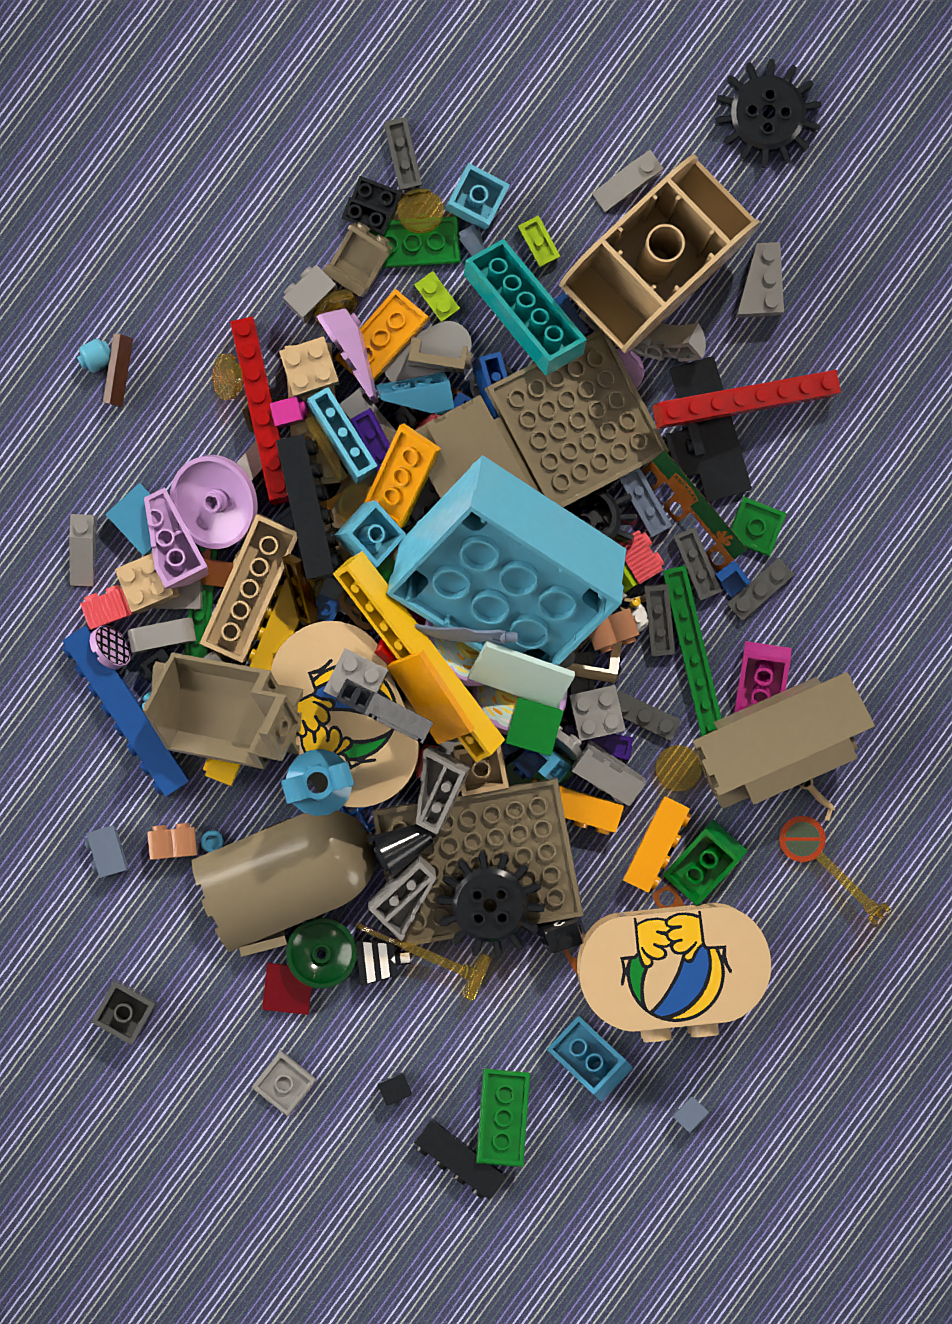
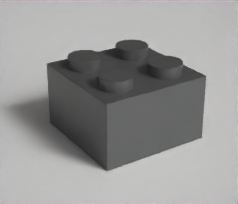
(124, 1012)

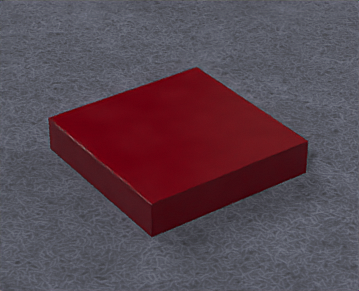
(284, 991)

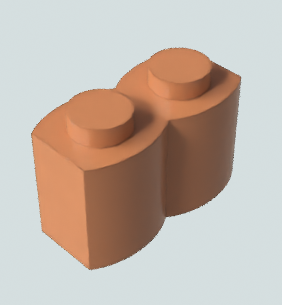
(615, 629)
(172, 842)

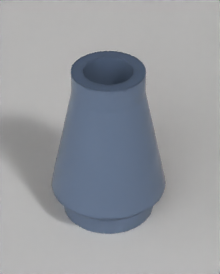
(472, 239)

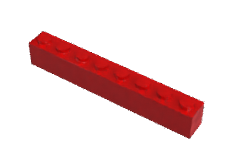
(746, 399)
(259, 400)

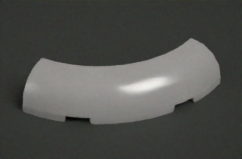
(667, 341)

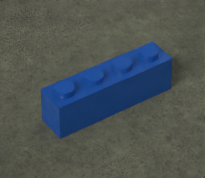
(487, 371)

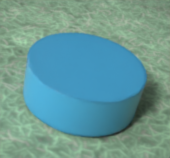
(212, 841)

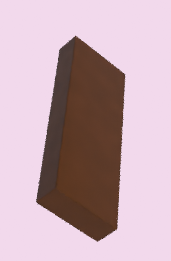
(117, 370)

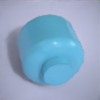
(94, 355)

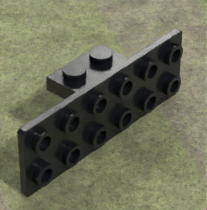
(713, 440)

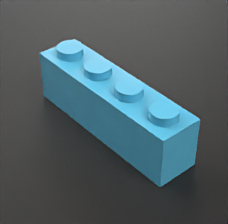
(342, 435)

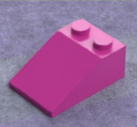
(762, 673)

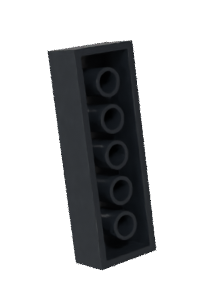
(309, 506)

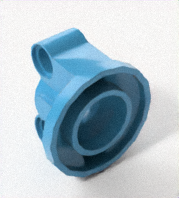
(339, 782)

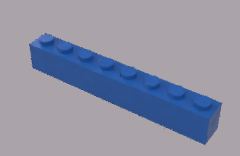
(127, 713)

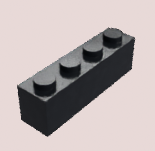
(459, 1158)

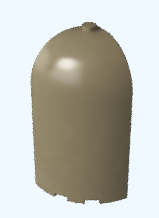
(284, 875)

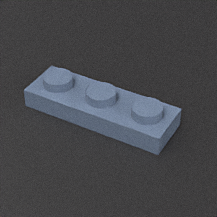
(645, 502)

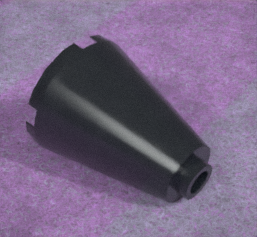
(400, 847)

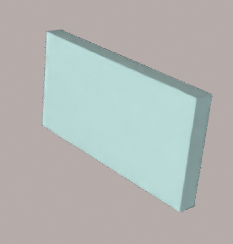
(521, 675)

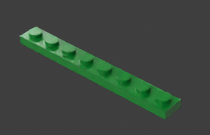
(692, 649)

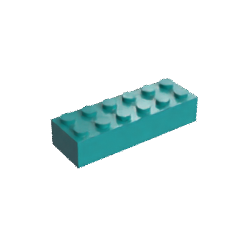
(524, 307)

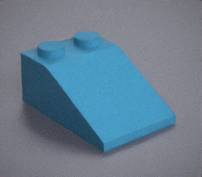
(424, 393)
(590, 1058)

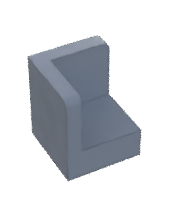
(690, 1114)

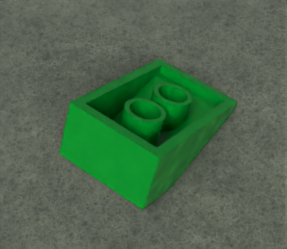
(705, 862)

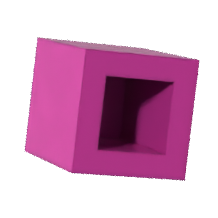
(289, 411)

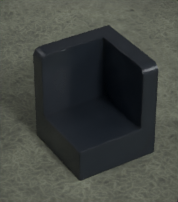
(394, 1088)

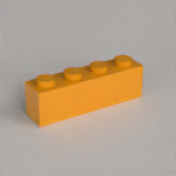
(590, 810)
(656, 843)

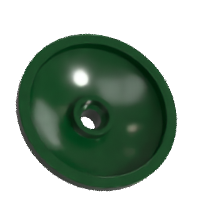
(325, 936)

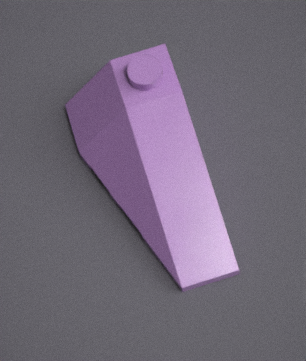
(349, 339)
(172, 546)

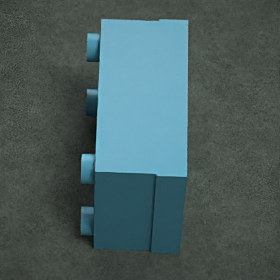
(509, 562)

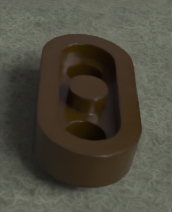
(353, 612)

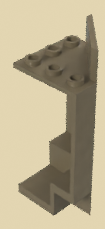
(464, 437)
(223, 711)
(783, 740)

